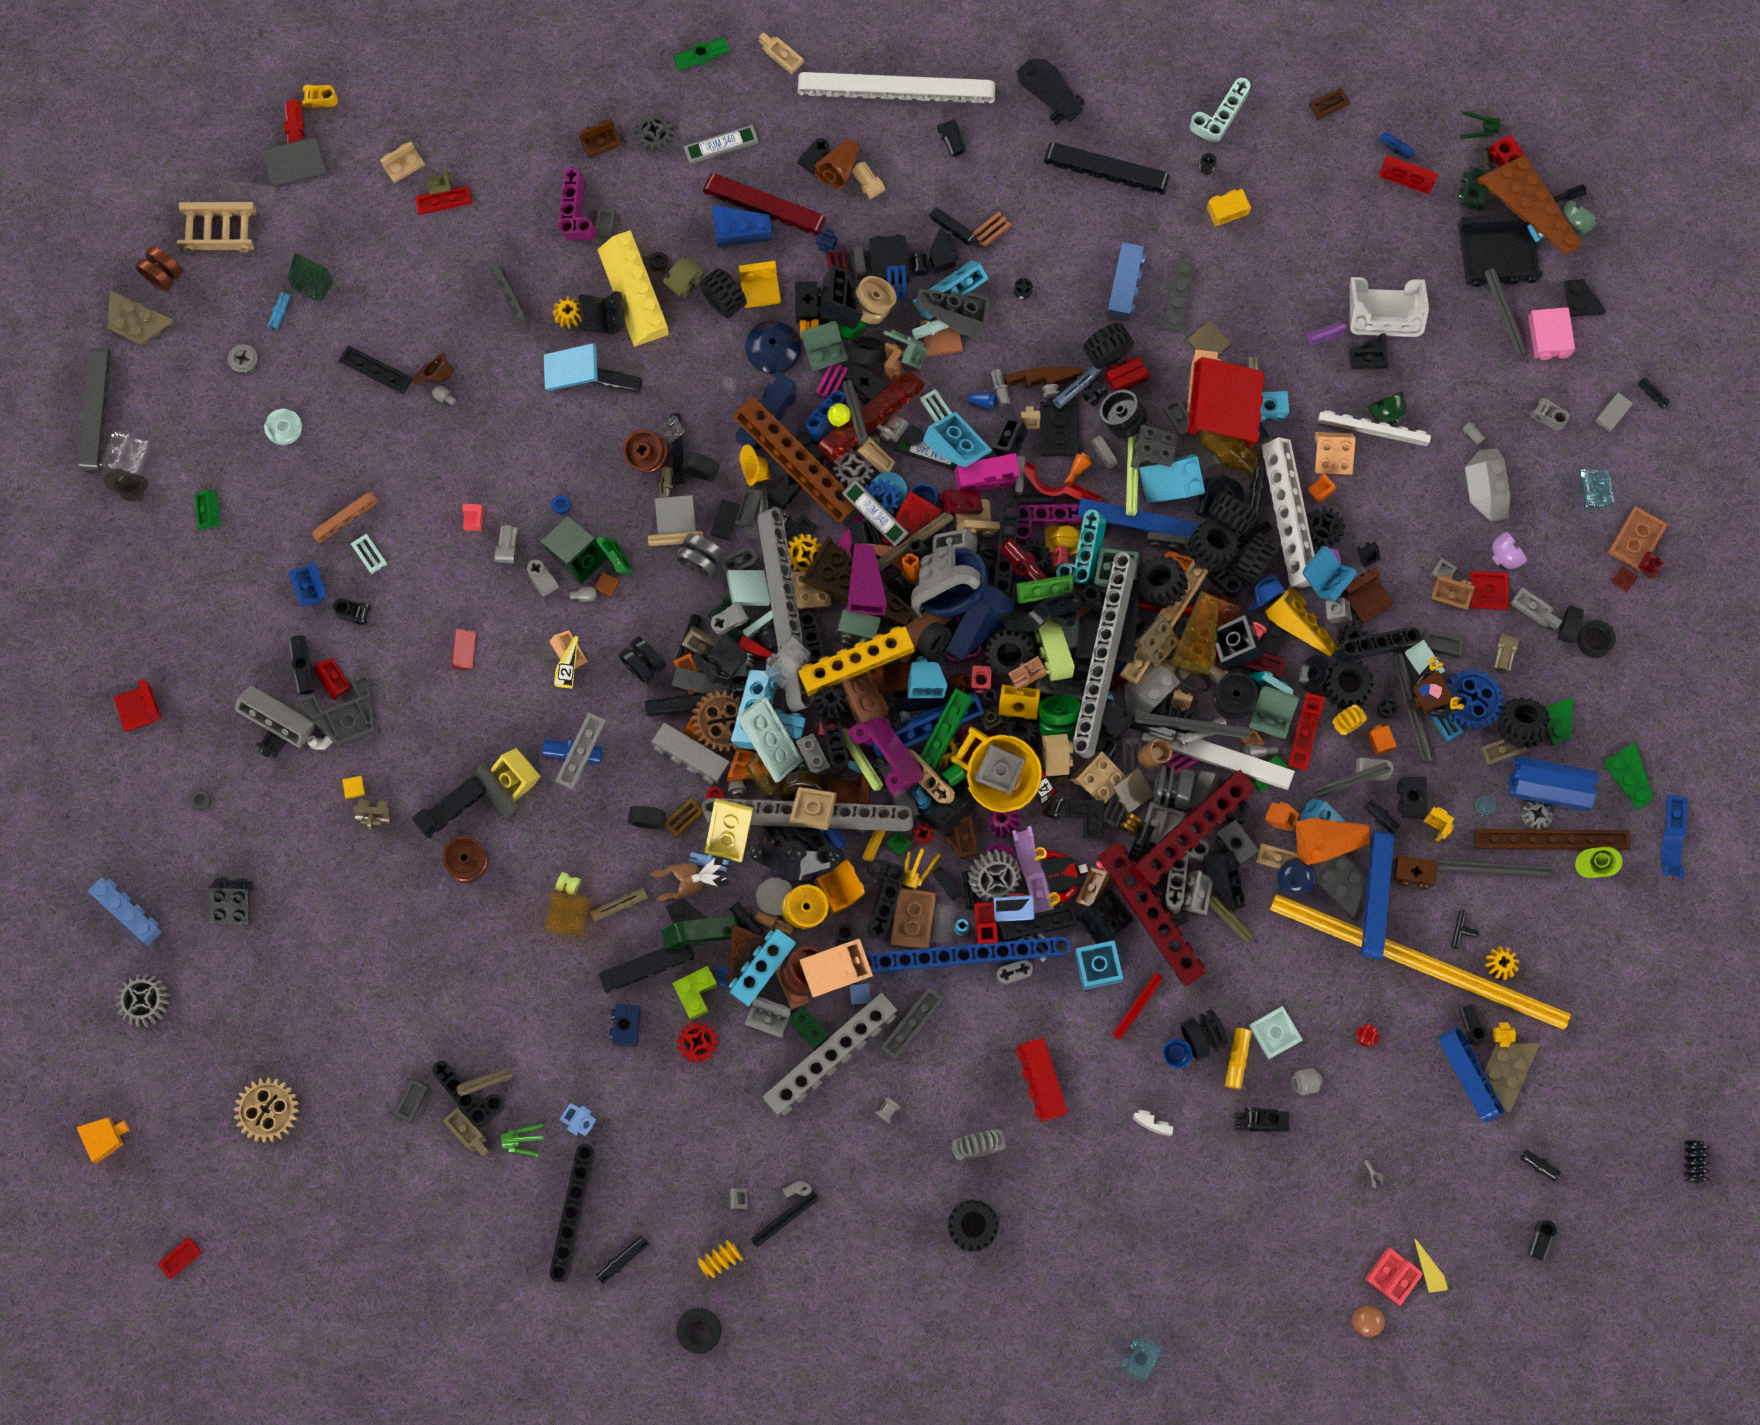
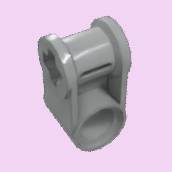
(1549, 414)
(542, 580)
(731, 618)
(1365, 763)

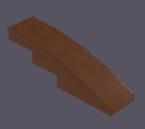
(1047, 375)

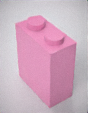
(1551, 333)

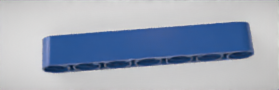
(1377, 895)

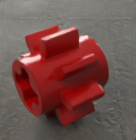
(929, 835)
(1367, 1035)

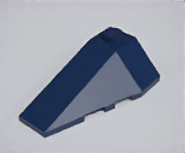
(979, 622)

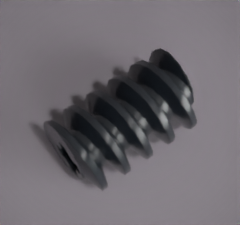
(1168, 711)
(1696, 1161)

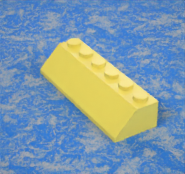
(629, 276)

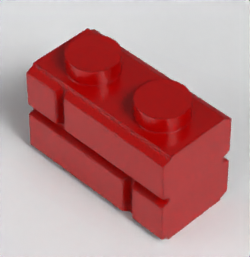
(1127, 375)

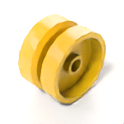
(793, 908)

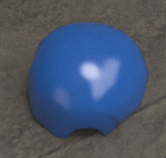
(926, 492)
(1180, 1048)

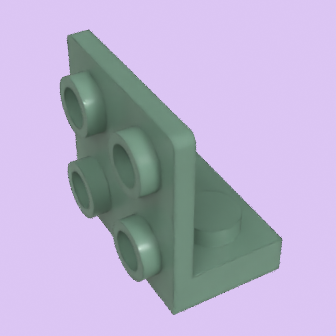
(824, 346)
(914, 353)

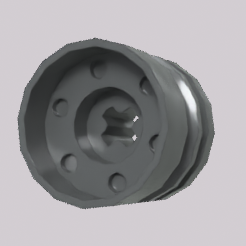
(1173, 787)

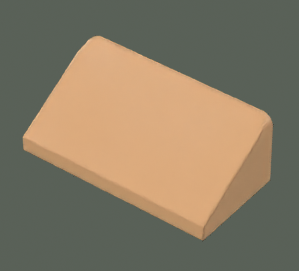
(561, 642)

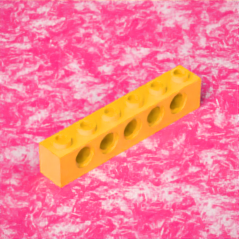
(867, 662)

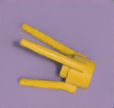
(912, 878)

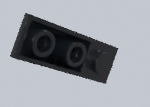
(1224, 874)

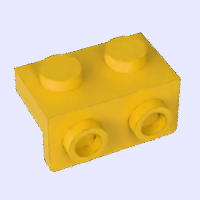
(1440, 820)

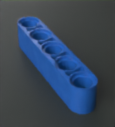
(1471, 1075)

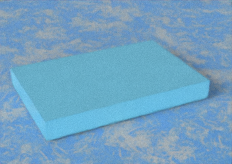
(570, 367)

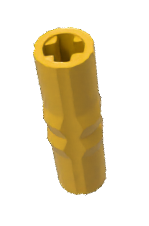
(1238, 1058)

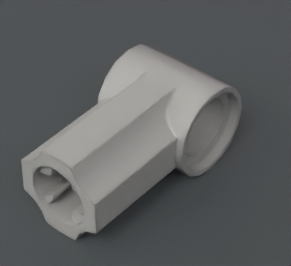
(507, 541)

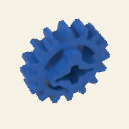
(886, 494)

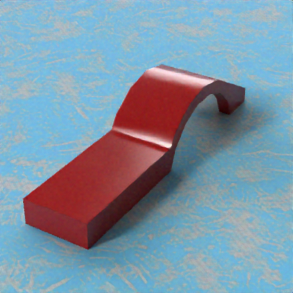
(1069, 488)

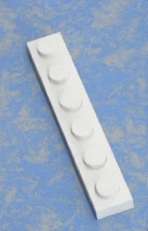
(1382, 429)

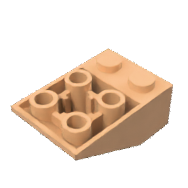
(836, 968)

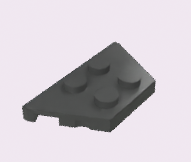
(1341, 882)

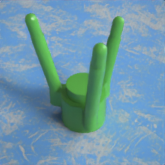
(512, 1140)

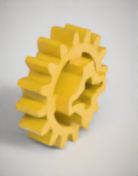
(798, 548)

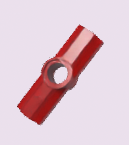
(294, 122)

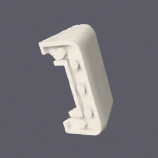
(1388, 311)

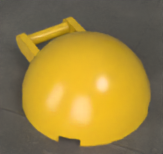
(989, 797)

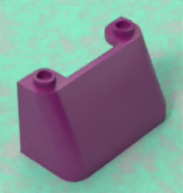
(905, 769)

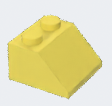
(515, 773)

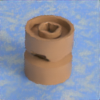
(1154, 753)

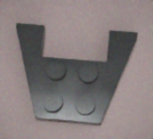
(346, 721)

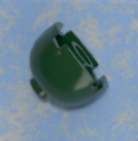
(1388, 409)

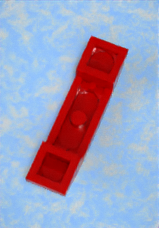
(1306, 731)

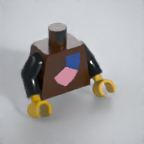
(1432, 693)

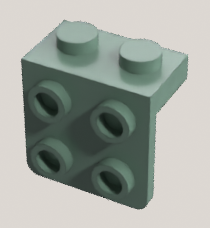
(1273, 712)

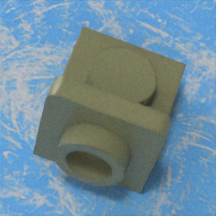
(440, 183)

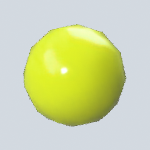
(839, 414)

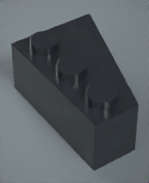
(839, 299)

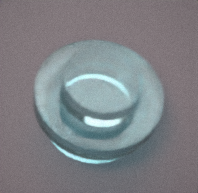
(1484, 805)

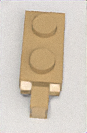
(781, 53)

